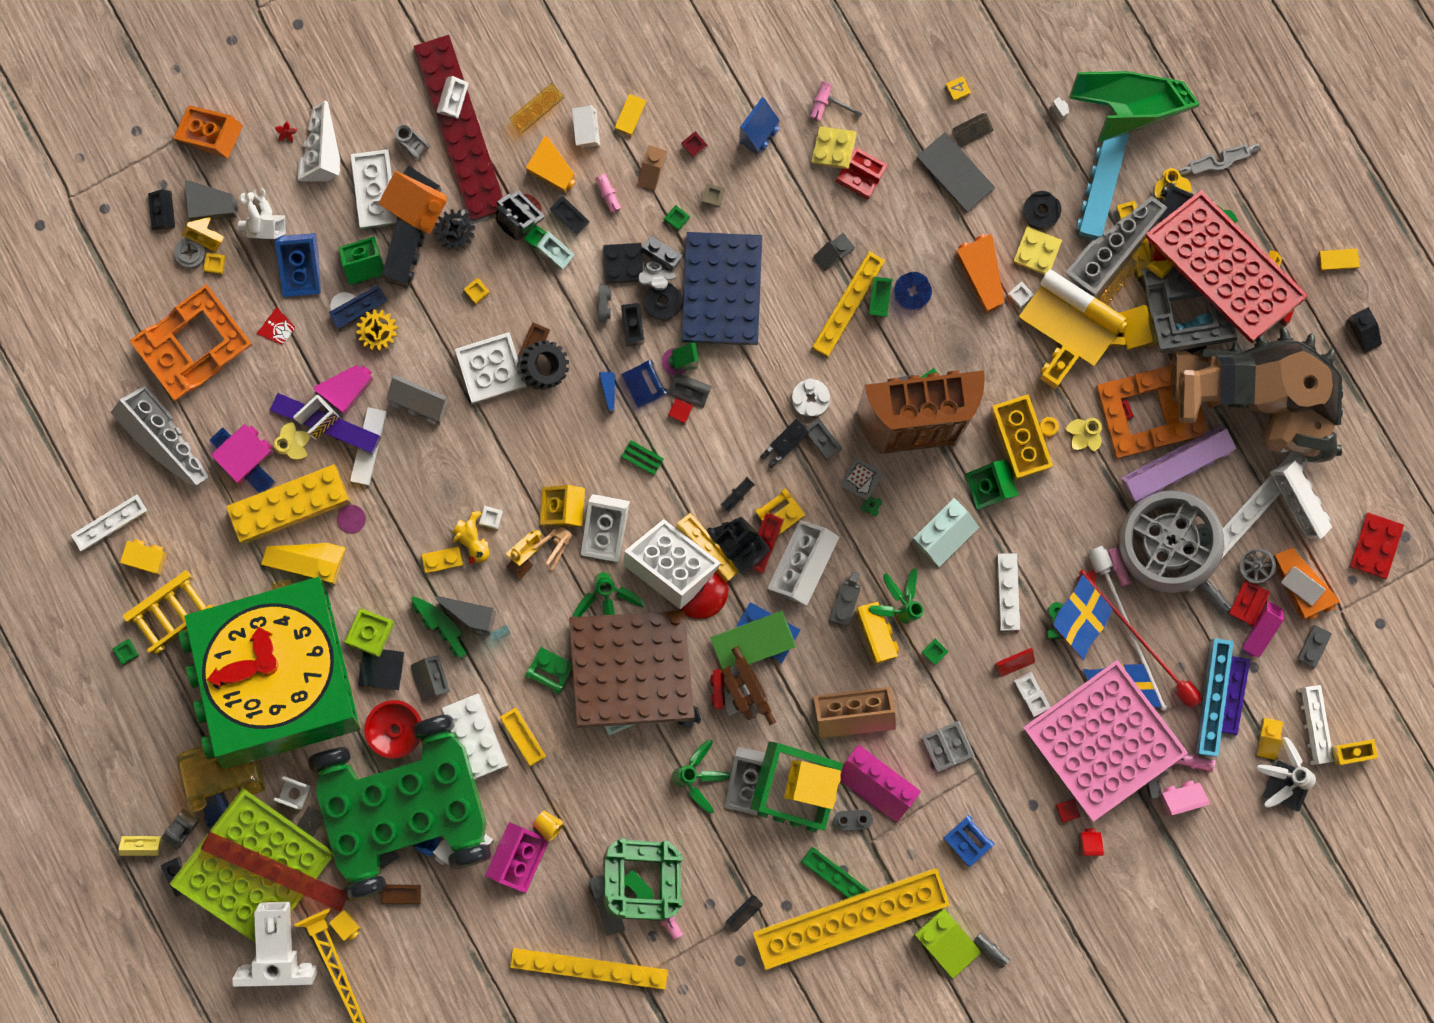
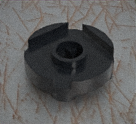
(1049, 202)
(670, 308)

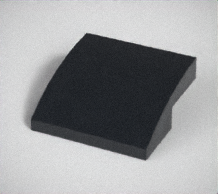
(381, 671)

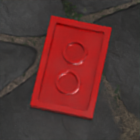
(1376, 545)

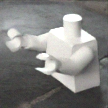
(263, 225)

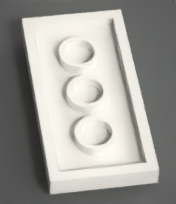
(371, 178)

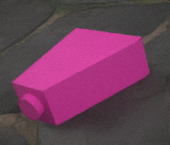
(345, 388)
(1263, 630)

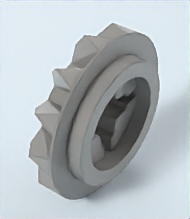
(183, 246)

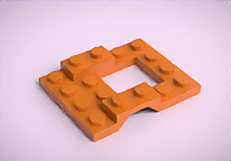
(170, 360)
(1173, 432)

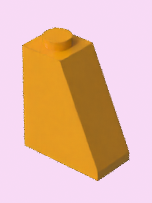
(551, 167)

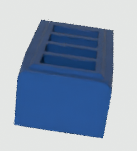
(608, 384)

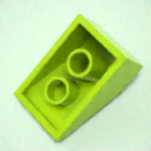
(947, 943)

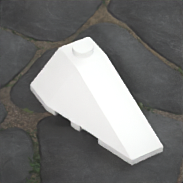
(321, 153)

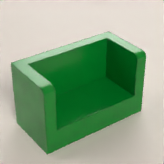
(880, 296)

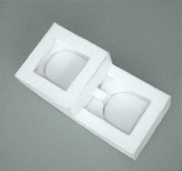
(1032, 694)

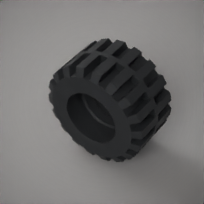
(556, 359)

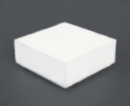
(1020, 295)
(491, 517)

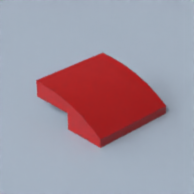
(862, 174)

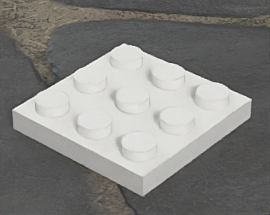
(490, 367)

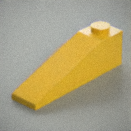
(306, 560)

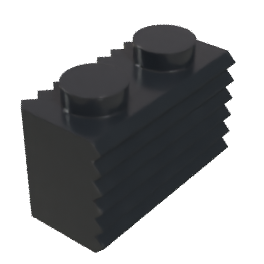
(633, 324)

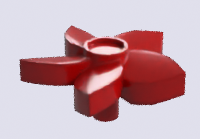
(285, 132)

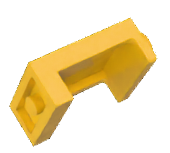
(812, 784)

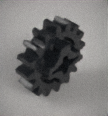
(460, 225)

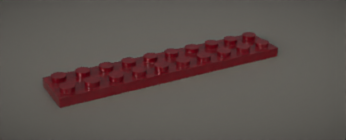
(463, 134)

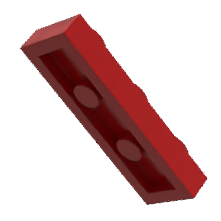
(769, 532)

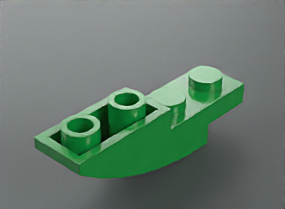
(436, 619)

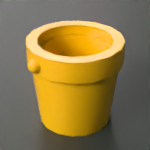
(548, 825)

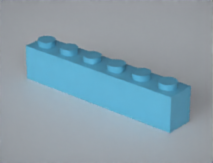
(1101, 188)
(1214, 698)

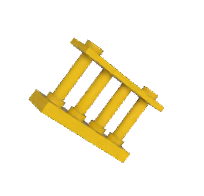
(151, 604)

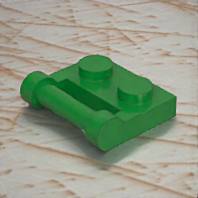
(552, 664)

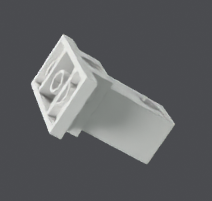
(274, 959)

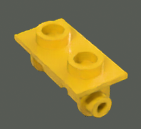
(524, 549)

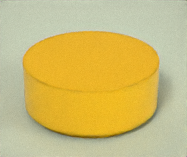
(1049, 426)

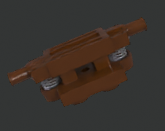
(743, 701)

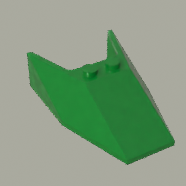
(1133, 98)

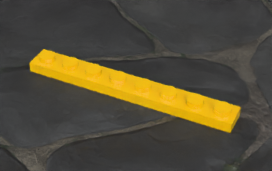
(589, 968)

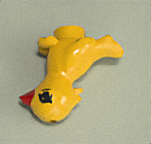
(468, 536)

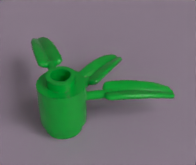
(605, 590)
(908, 611)
(687, 775)

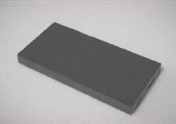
(955, 172)

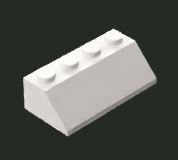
(1301, 500)
(803, 562)

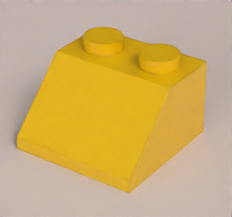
(562, 506)

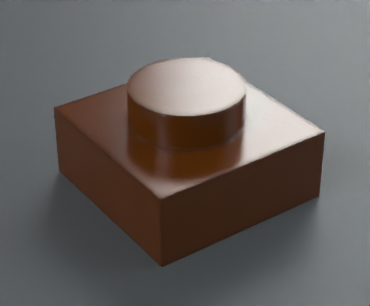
(519, 571)

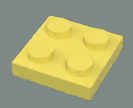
(834, 147)
(1037, 251)

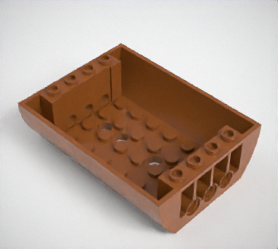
(919, 410)

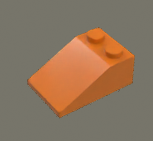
(208, 131)
(413, 201)

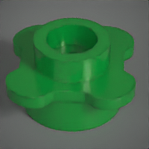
(871, 510)

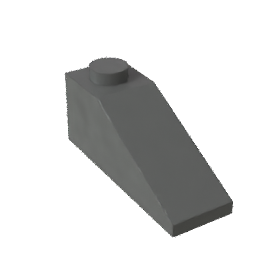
(610, 923)

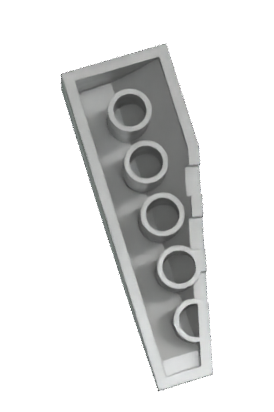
(1111, 251)
(153, 429)

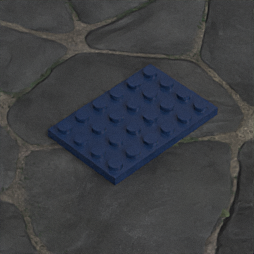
(722, 288)

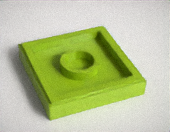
(369, 632)

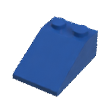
(759, 127)
(298, 264)

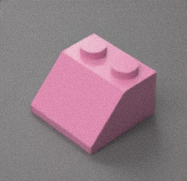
(1184, 798)

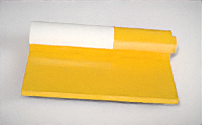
(1073, 317)

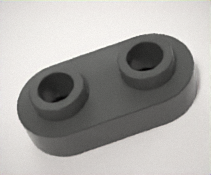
(604, 297)
(853, 821)

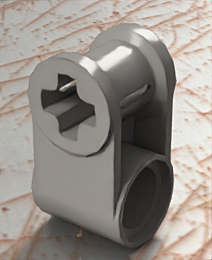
(413, 143)

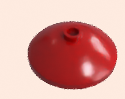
(710, 600)
(380, 724)

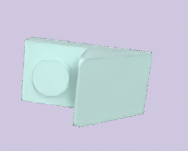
(555, 250)

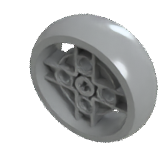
(1203, 558)

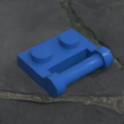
(964, 845)

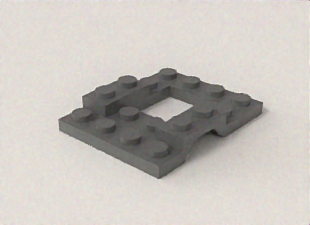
(1177, 287)

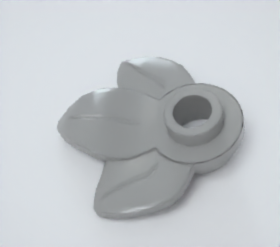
(656, 276)

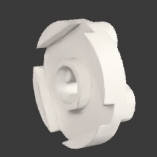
(810, 387)

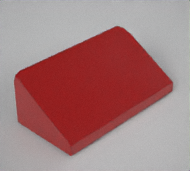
(1015, 662)

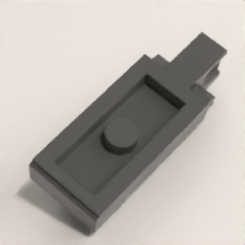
(846, 601)

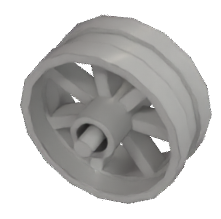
(1258, 565)

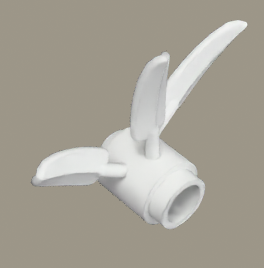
(1297, 776)

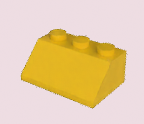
(877, 634)

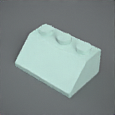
(946, 532)

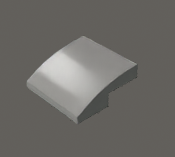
(948, 746)

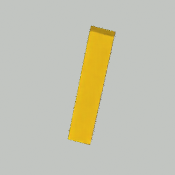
(848, 304)

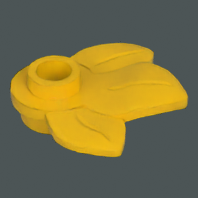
(1179, 182)

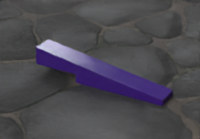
(339, 430)

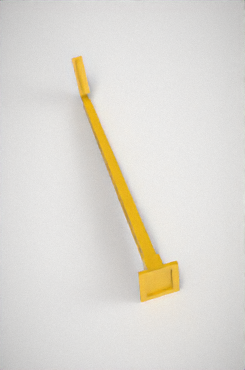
(314, 925)

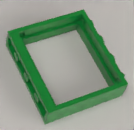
(765, 780)

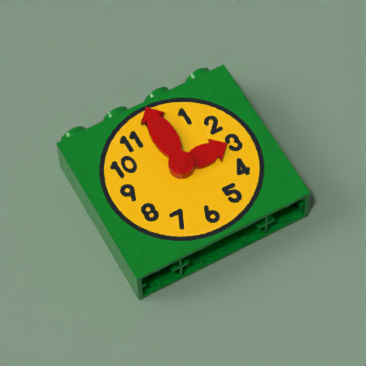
(269, 673)

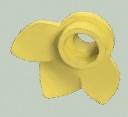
(1083, 436)
(295, 442)

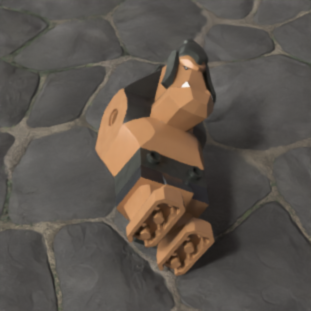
(1271, 378)

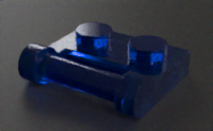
(638, 386)

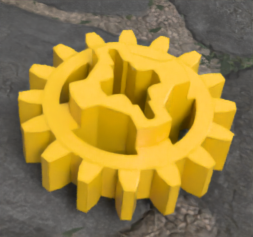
(384, 329)

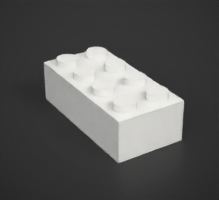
(477, 735)

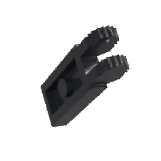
(786, 442)

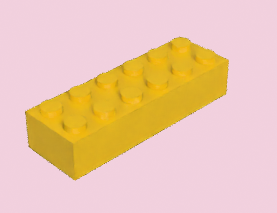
(288, 504)

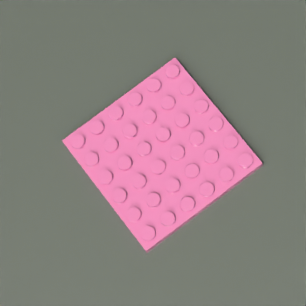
(1105, 740)

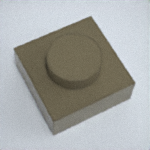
(713, 195)

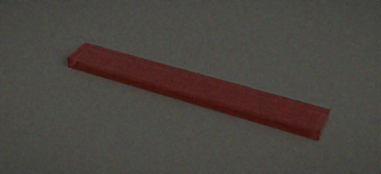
(274, 870)

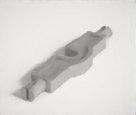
(1229, 156)

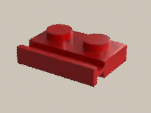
(1249, 603)

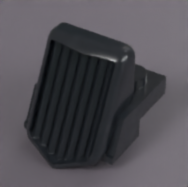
(517, 215)

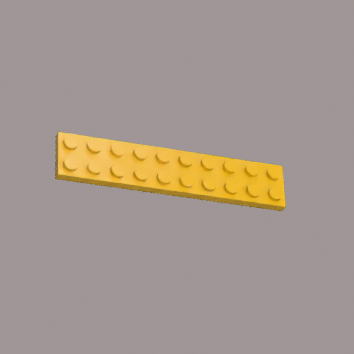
(851, 918)

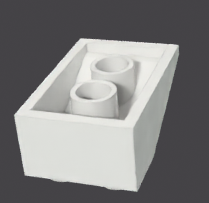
(604, 527)

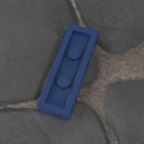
(358, 307)

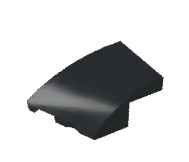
(740, 543)

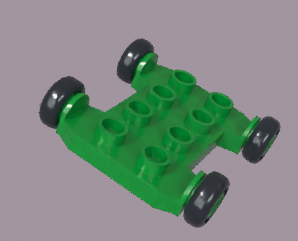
(400, 807)

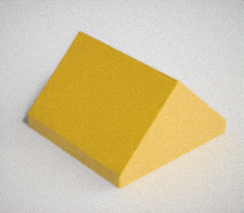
(1140, 329)

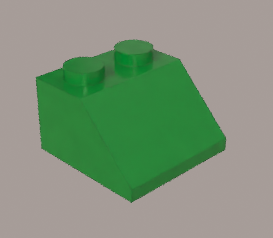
(361, 260)
(991, 484)

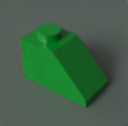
(684, 358)

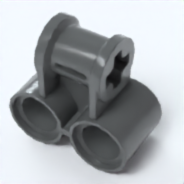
(179, 830)

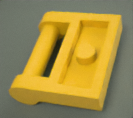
(791, 513)

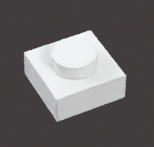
(1060, 108)

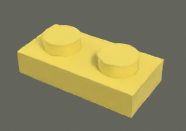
(140, 846)

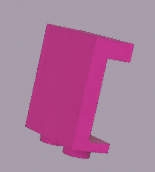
(242, 453)

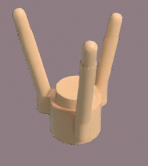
(561, 539)

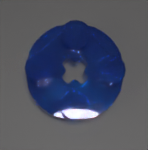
(922, 286)

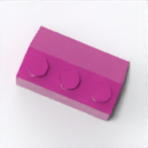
(517, 857)

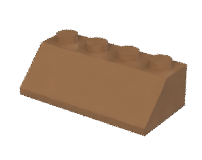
(854, 712)

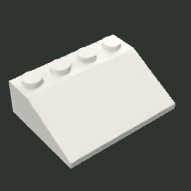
(670, 563)

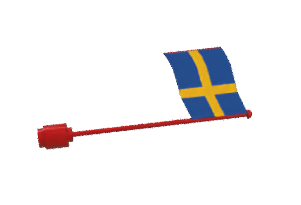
(1086, 616)

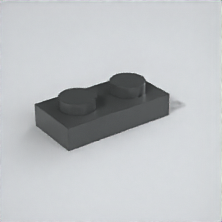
(823, 439)
(1314, 646)

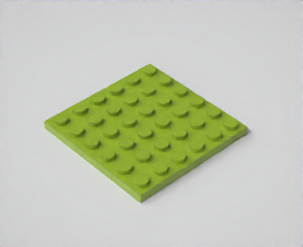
(235, 892)

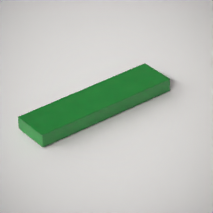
(832, 874)

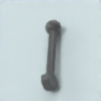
(856, 112)

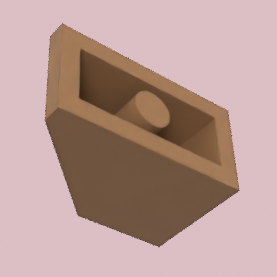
(652, 167)

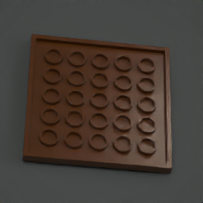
(631, 669)

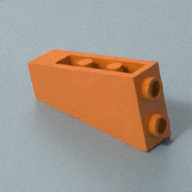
(982, 271)
(1326, 602)

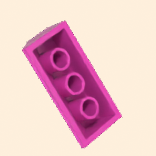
(878, 784)

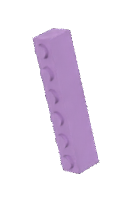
(1178, 463)

